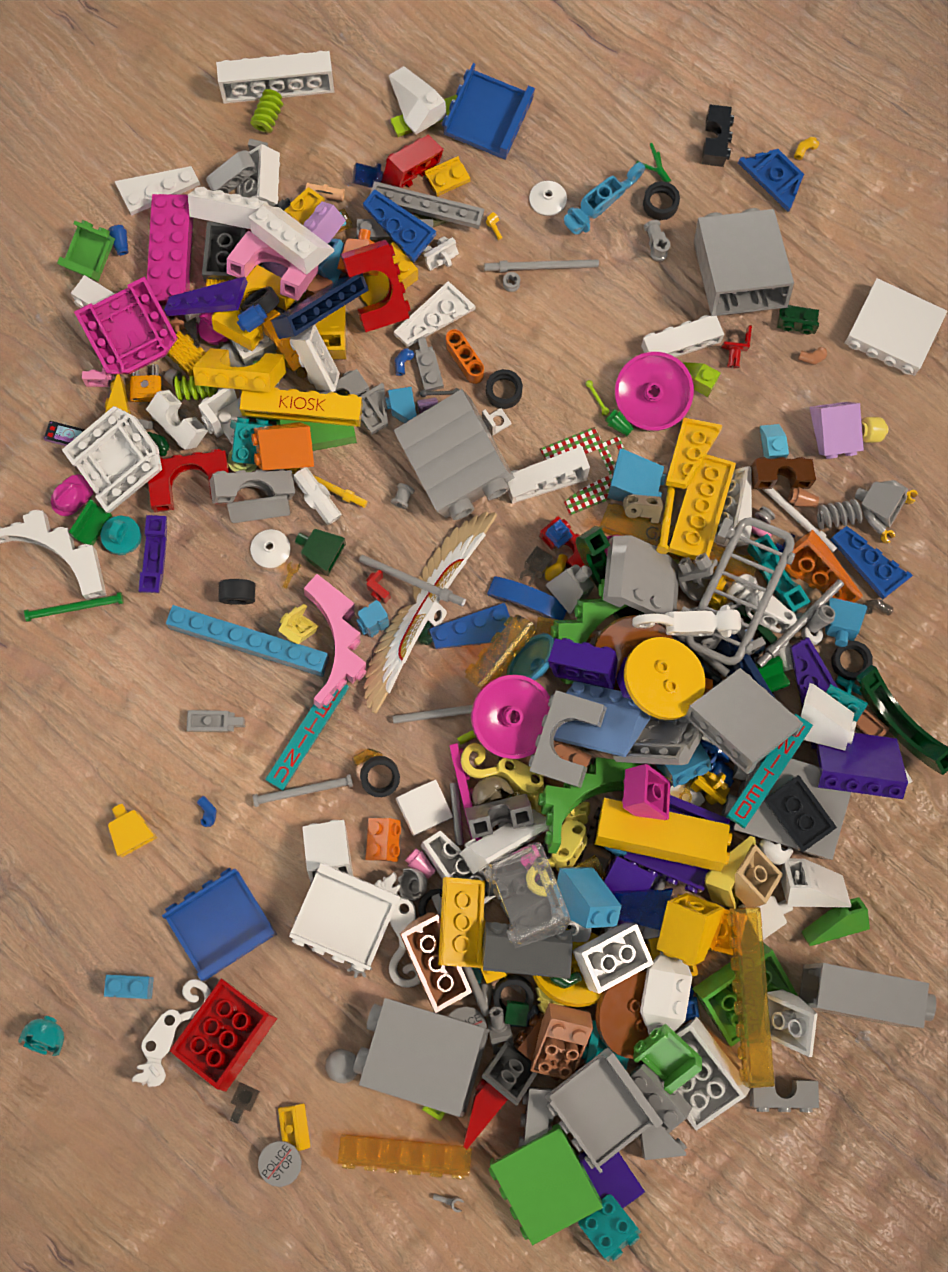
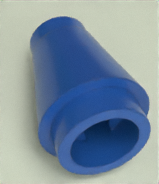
(120, 235)

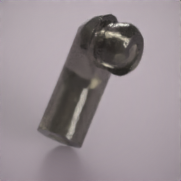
(879, 605)

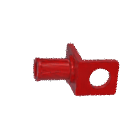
(736, 348)

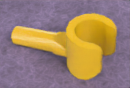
(491, 221)

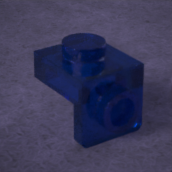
(366, 175)

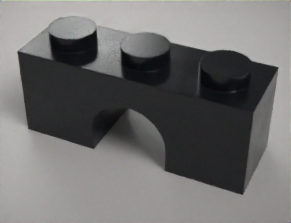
(719, 122)

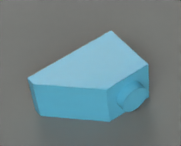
(774, 441)

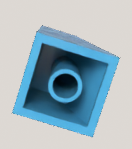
(635, 476)
(681, 774)
(588, 898)

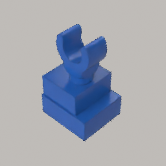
(559, 534)

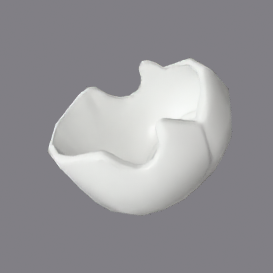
(774, 852)

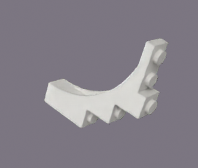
(83, 560)

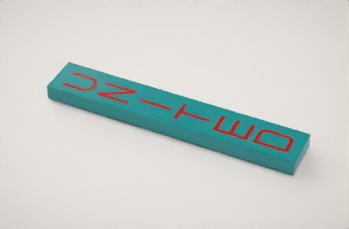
(303, 741)
(766, 776)

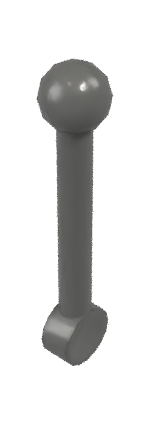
(423, 393)

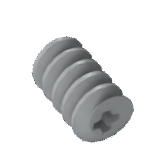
(839, 512)

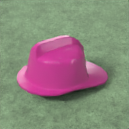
(71, 495)

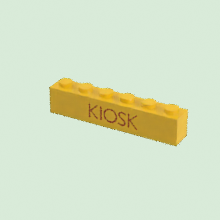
(302, 406)

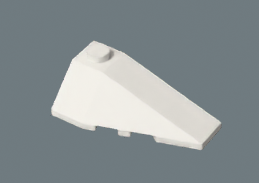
(738, 503)

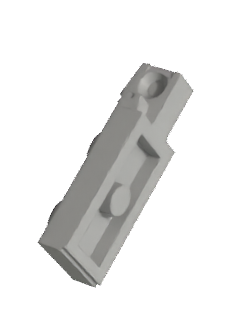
(428, 366)
(213, 721)

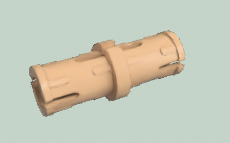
(338, 194)

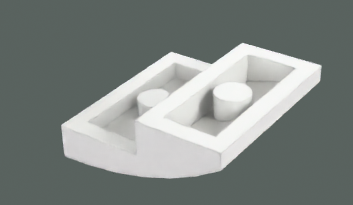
(424, 807)

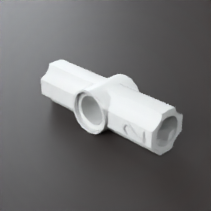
(317, 496)

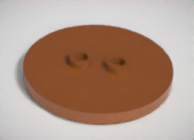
(624, 637)
(619, 1015)

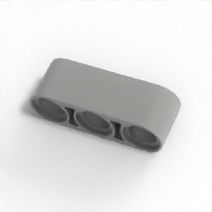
(232, 172)

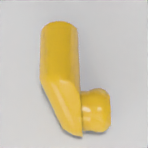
(810, 142)
(557, 568)

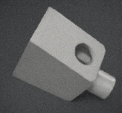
(571, 585)

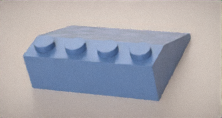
(619, 728)

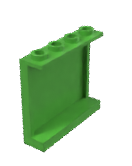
(545, 1185)

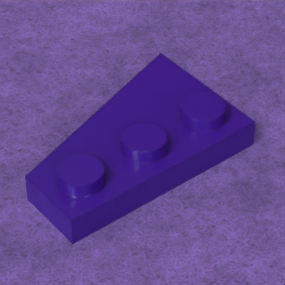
(809, 668)

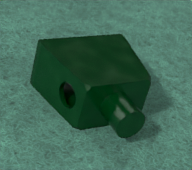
(321, 549)

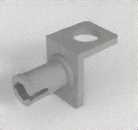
(498, 1030)

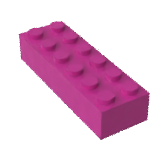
(169, 246)

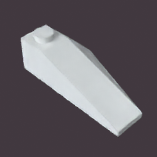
(417, 100)

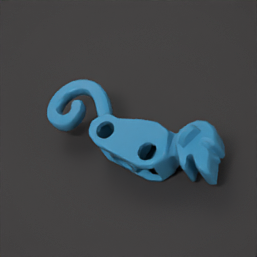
(600, 199)

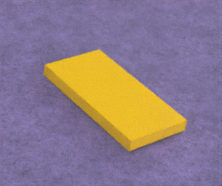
(461, 922)

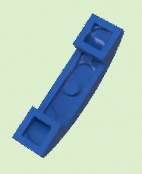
(526, 597)

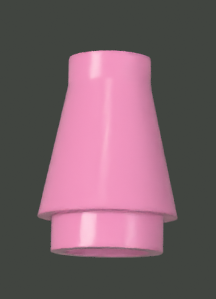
(419, 861)

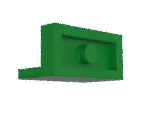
(89, 523)
(773, 674)

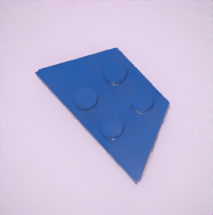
(775, 175)

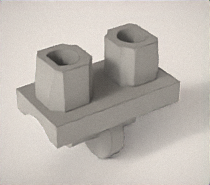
(698, 572)

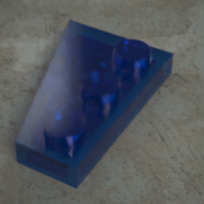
(643, 907)

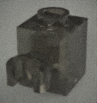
(536, 564)

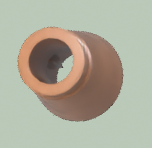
(802, 498)

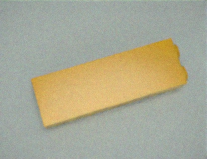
(678, 839)

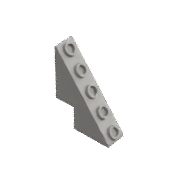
(660, 1144)

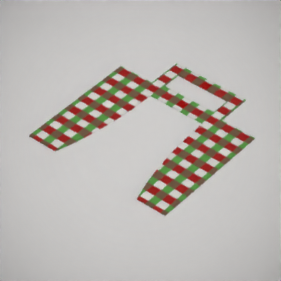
(590, 441)

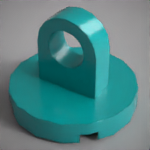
(121, 535)

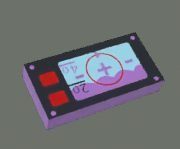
(61, 433)

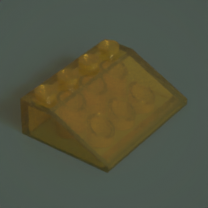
(501, 652)

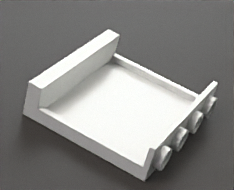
(896, 327)
(344, 917)

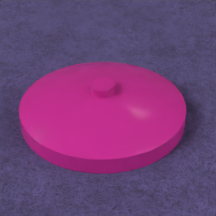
(654, 391)
(510, 715)

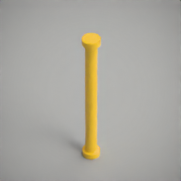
(662, 547)

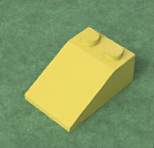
(722, 884)

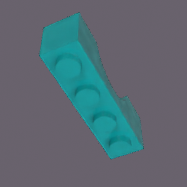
(786, 591)

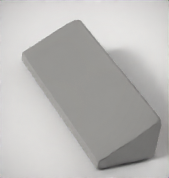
(259, 509)

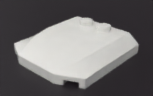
(115, 457)

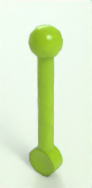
(605, 411)

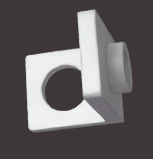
(488, 420)

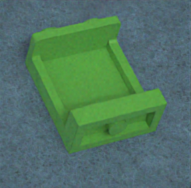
(88, 250)
(668, 1057)

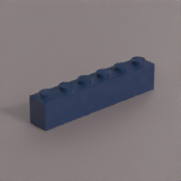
(319, 306)

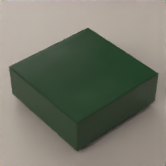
(516, 1013)

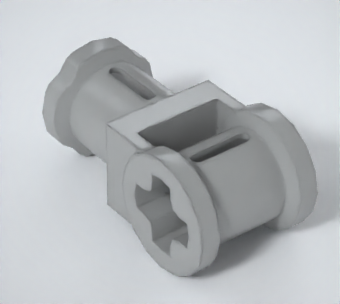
(658, 242)

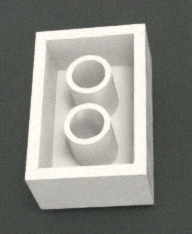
(612, 957)

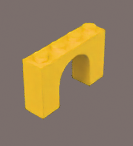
(226, 321)
(215, 371)

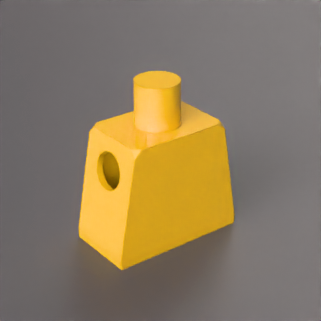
(129, 831)

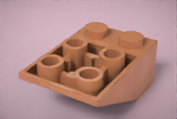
(561, 1041)

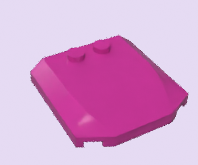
(128, 329)

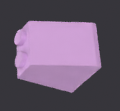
(837, 428)

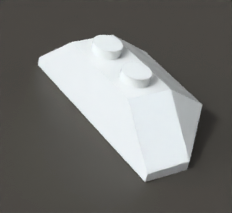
(666, 993)

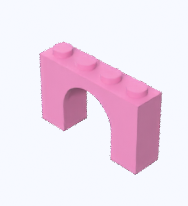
(253, 251)

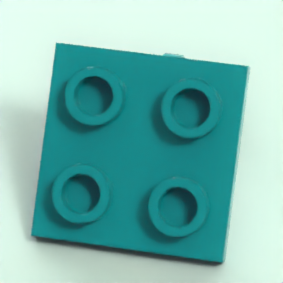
(851, 702)

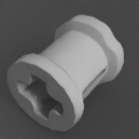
(402, 496)

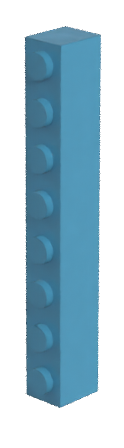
(247, 640)

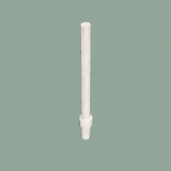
(798, 517)

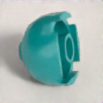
(43, 1036)

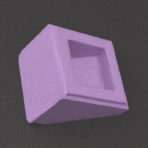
(425, 404)

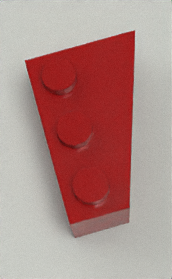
(411, 161)

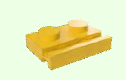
(447, 176)

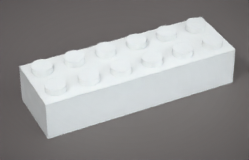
(287, 74)

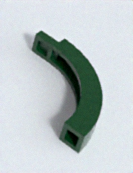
(901, 725)

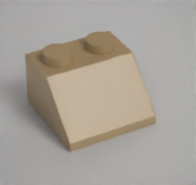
(756, 878)

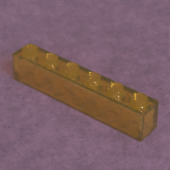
(404, 1155)

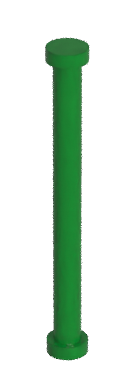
(29, 615)

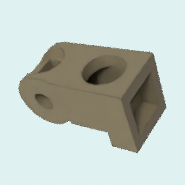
(643, 506)

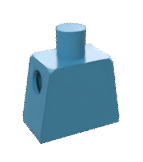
(846, 621)

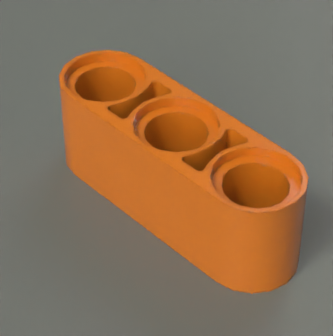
(462, 348)

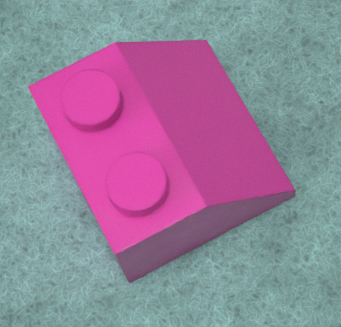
(646, 793)

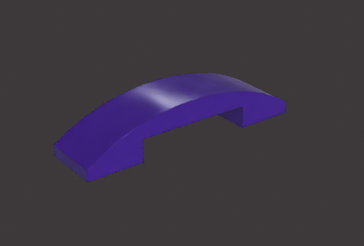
(154, 554)

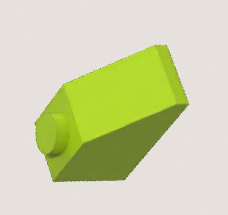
(703, 377)

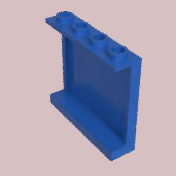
(487, 113)
(219, 923)

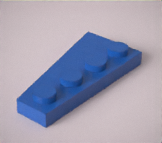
(403, 227)

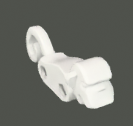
(775, 610)
(693, 623)
(399, 921)
(163, 1036)

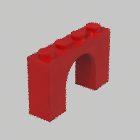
(393, 306)
(161, 484)

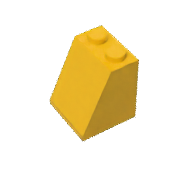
(689, 928)

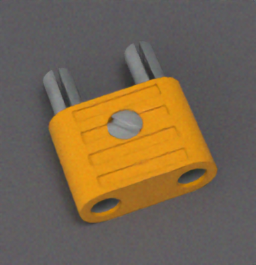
(145, 387)

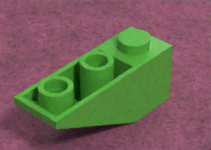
(838, 923)

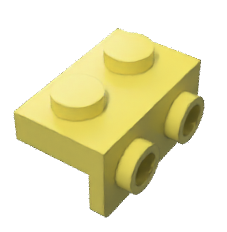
(296, 626)

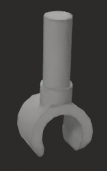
(448, 1201)

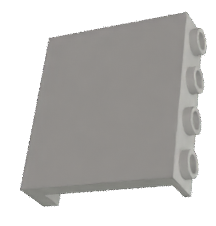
(743, 720)
(601, 1108)

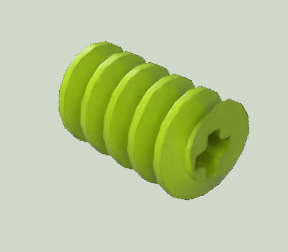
(267, 111)
(188, 388)

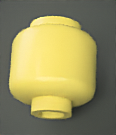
(874, 429)

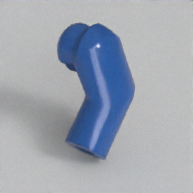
(209, 814)

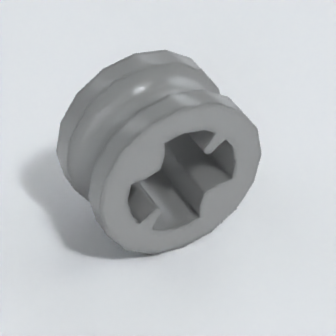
(514, 277)
(765, 515)

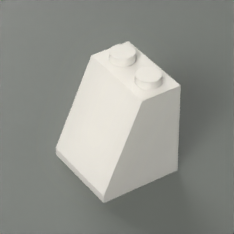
(830, 719)
(327, 845)

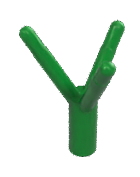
(660, 170)

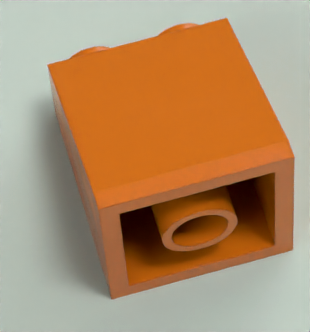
(283, 446)

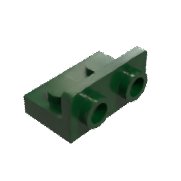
(798, 319)

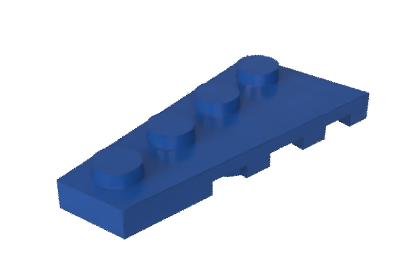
(877, 570)
(471, 629)

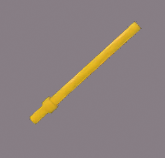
(347, 495)

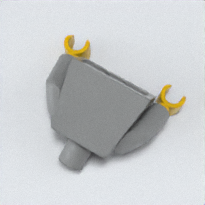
(883, 504)

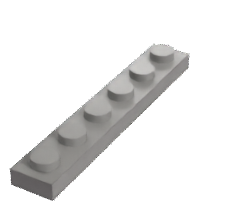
(432, 206)

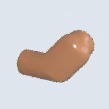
(814, 357)

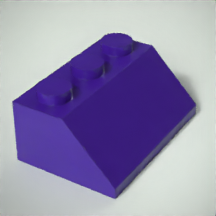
(583, 663)

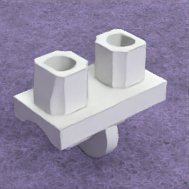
(441, 254)

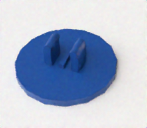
(714, 752)

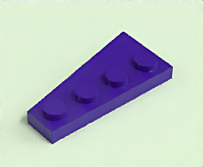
(213, 298)

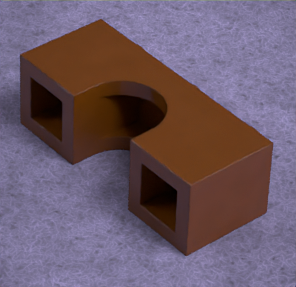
(798, 471)

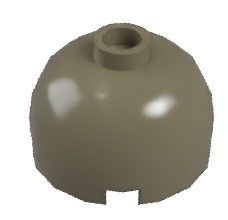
(490, 790)

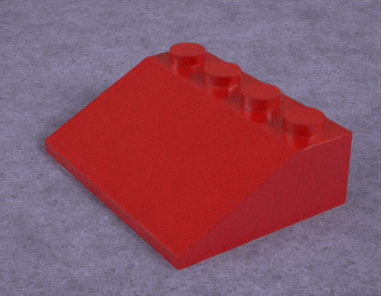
(223, 1035)

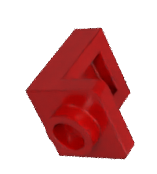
(377, 590)

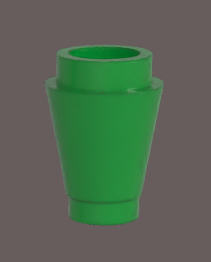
(618, 422)

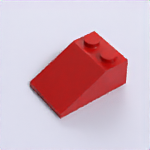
(484, 1107)

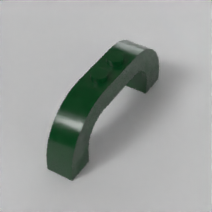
(591, 550)

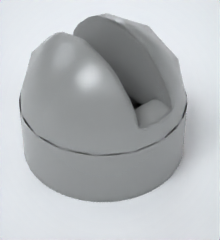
(170, 376)

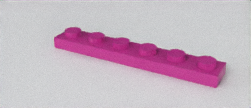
(462, 778)

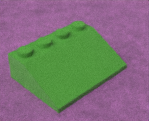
(718, 995)

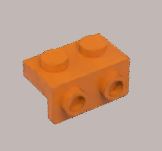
(383, 839)

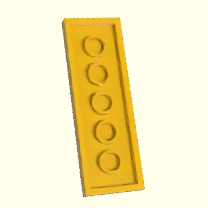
(702, 508)

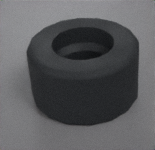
(236, 591)

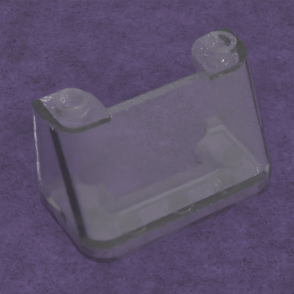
(529, 895)

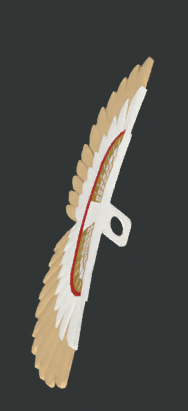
(408, 625)

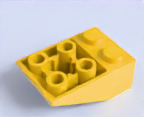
(334, 333)

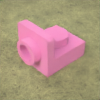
(95, 378)

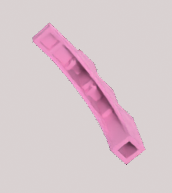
(337, 609)

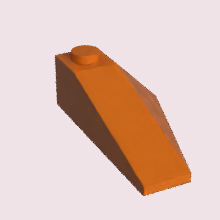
(820, 568)

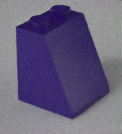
(626, 876)

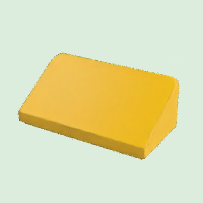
(294, 1126)

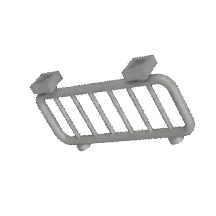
(787, 557)

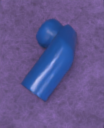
(404, 355)

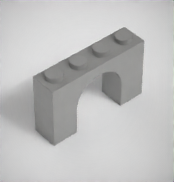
(562, 710)

